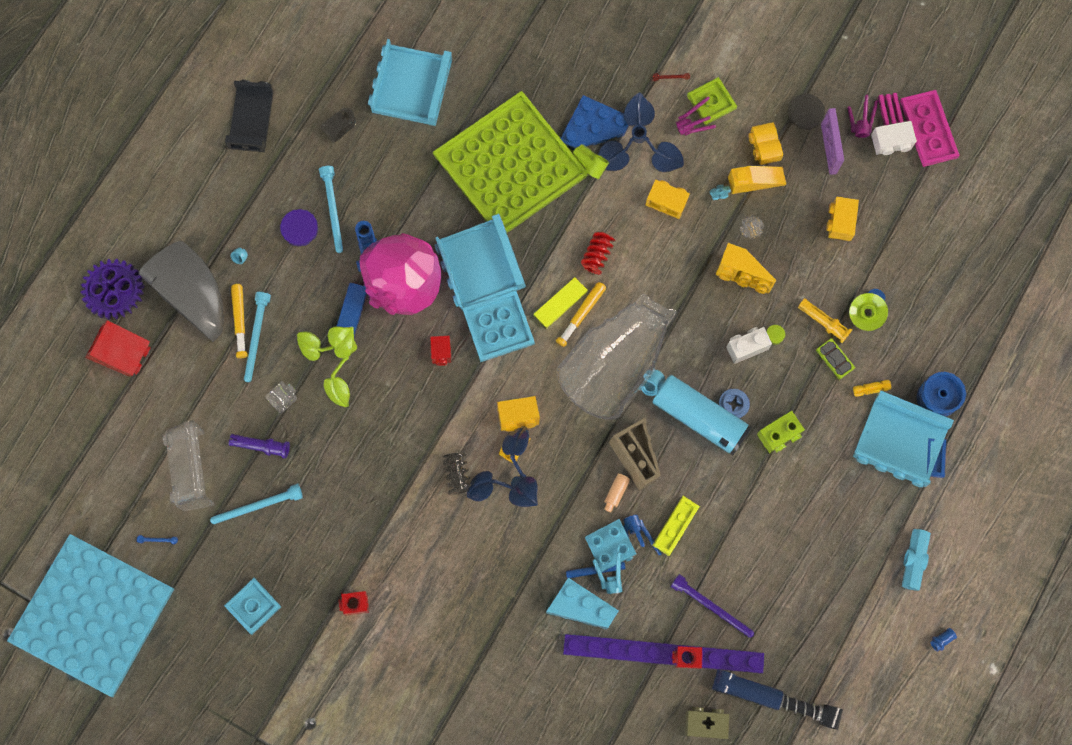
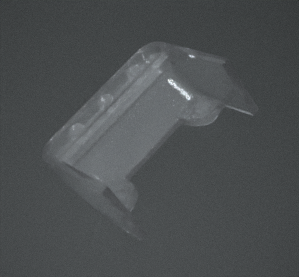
(186, 466)

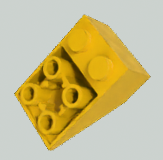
(744, 269)

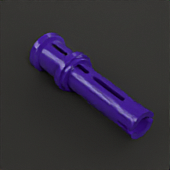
(267, 446)

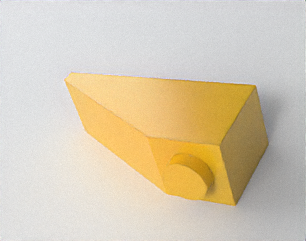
(755, 178)

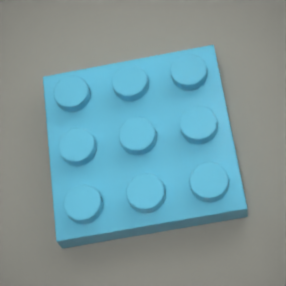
(498, 326)

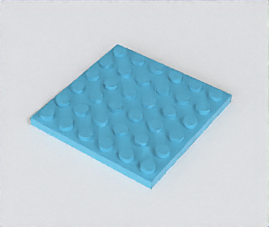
(91, 615)

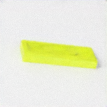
(560, 303)
(675, 525)

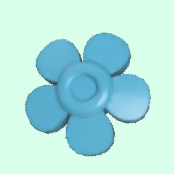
(721, 192)

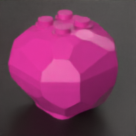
(400, 274)

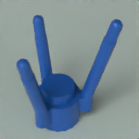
(634, 526)

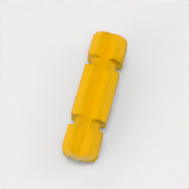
(871, 388)

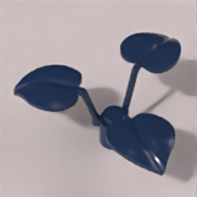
(639, 114)
(523, 488)

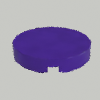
(299, 227)

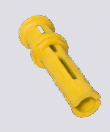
(831, 325)

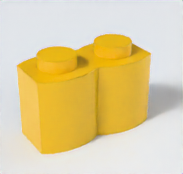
(766, 143)

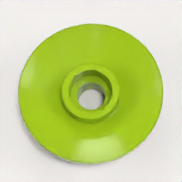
(875, 304)

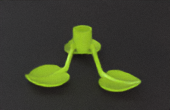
(344, 345)

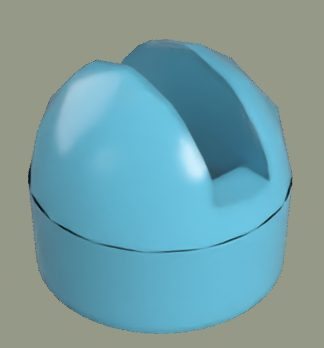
(239, 255)

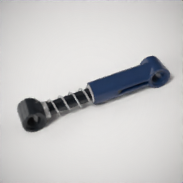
(774, 698)

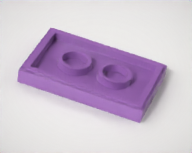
(832, 141)

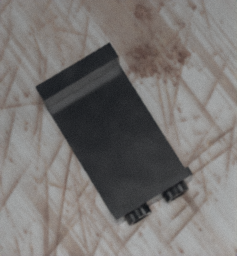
(250, 116)

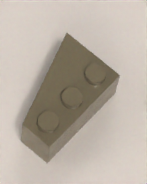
(636, 454)

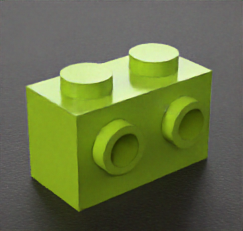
(780, 432)

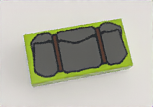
(835, 359)

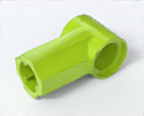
(594, 163)

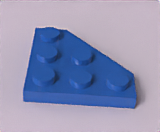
(593, 124)

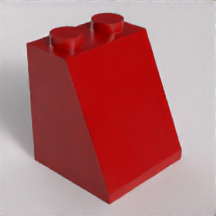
(118, 349)

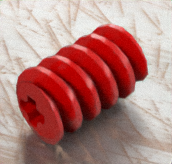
(596, 252)

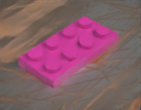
(930, 127)

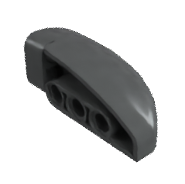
(187, 286)

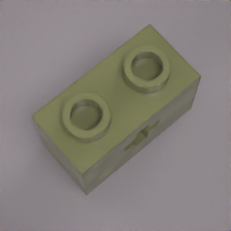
(718, 729)

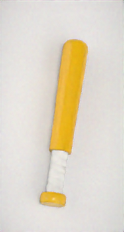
(582, 312)
(238, 313)

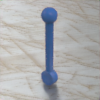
(141, 539)

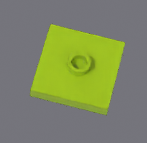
(718, 104)

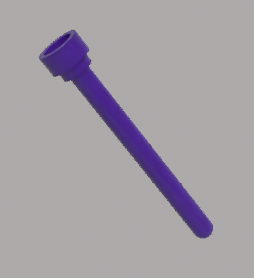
(681, 585)

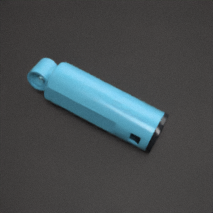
(697, 411)

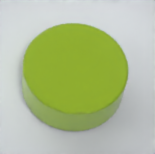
(776, 334)

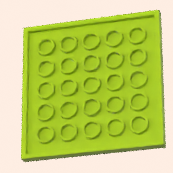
(510, 163)

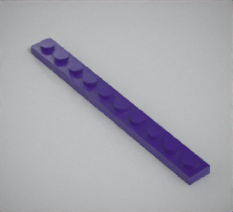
(660, 653)

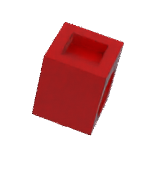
(440, 350)
(362, 607)
(696, 653)

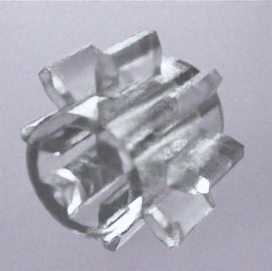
(751, 227)

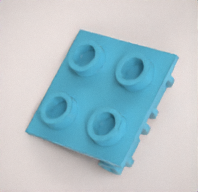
(608, 542)

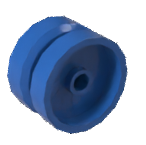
(941, 393)

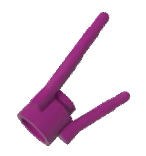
(686, 126)
(862, 128)

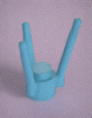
(613, 583)

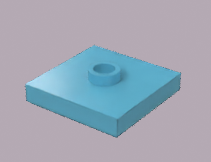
(252, 606)

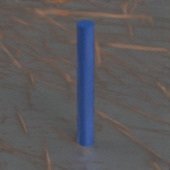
(589, 571)

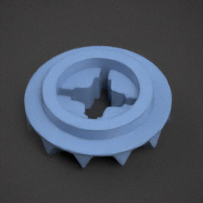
(741, 399)

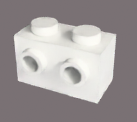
(893, 138)
(748, 345)

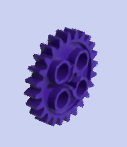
(99, 279)

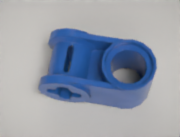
(367, 239)

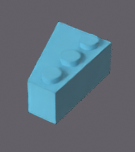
(581, 605)

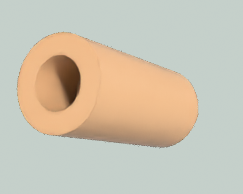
(616, 492)

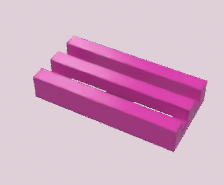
(888, 98)

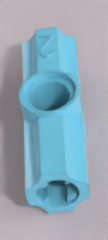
(916, 559)

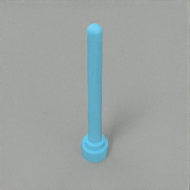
(327, 174)
(261, 301)
(293, 492)

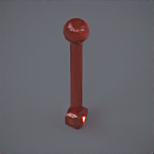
(656, 76)

